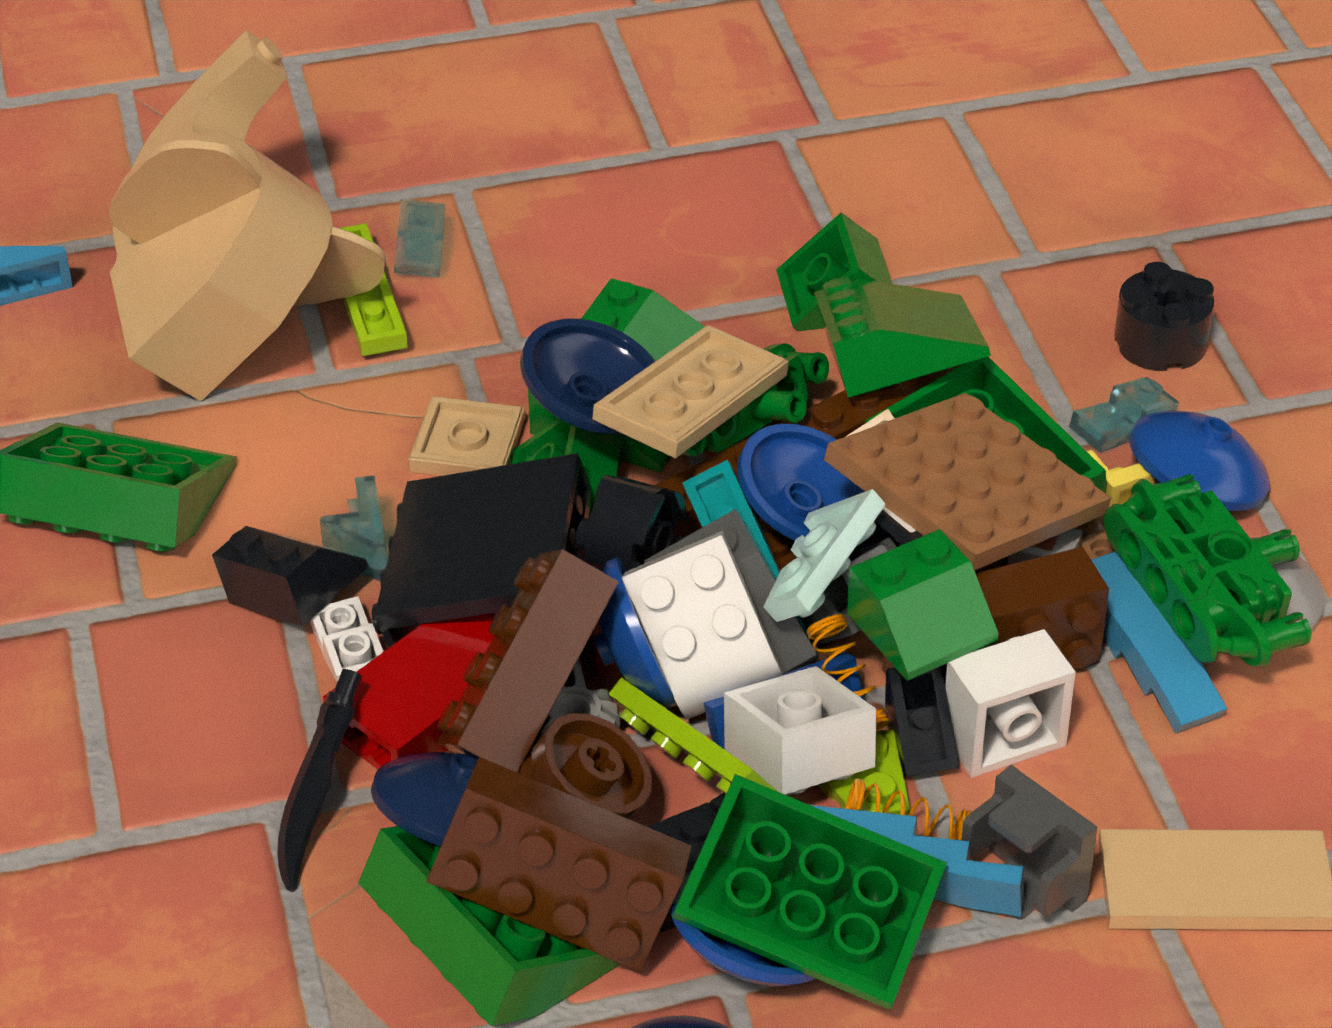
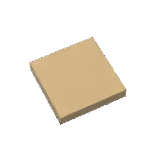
(465, 436)

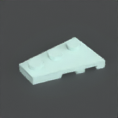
(822, 554)

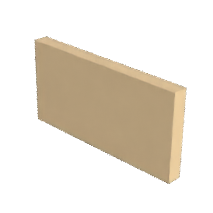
(690, 391)
(1216, 879)

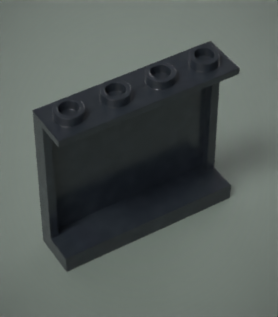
(470, 535)

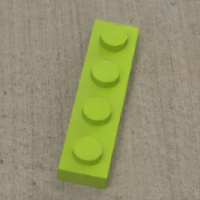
(375, 313)
(676, 736)

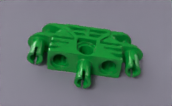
(781, 402)
(1207, 571)

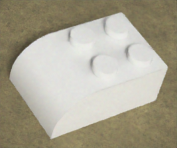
(701, 623)

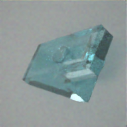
(359, 530)

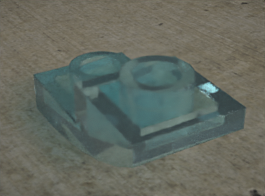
(419, 238)
(1111, 422)

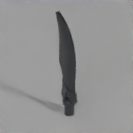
(315, 777)

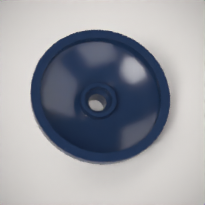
(578, 364)
(423, 791)

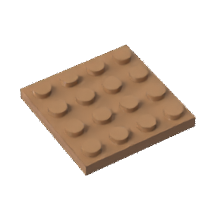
(969, 477)

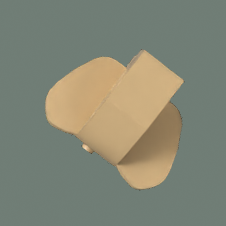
(220, 235)

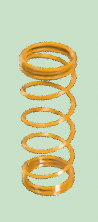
(816, 633)
(857, 797)

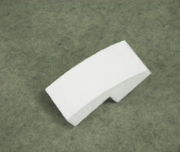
(345, 636)

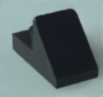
(920, 721)

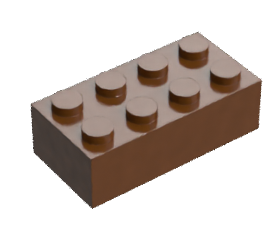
(1052, 594)
(527, 659)
(560, 864)

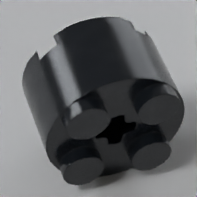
(1164, 317)
(629, 522)

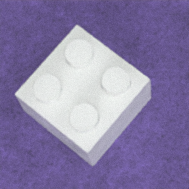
(1009, 702)
(800, 730)

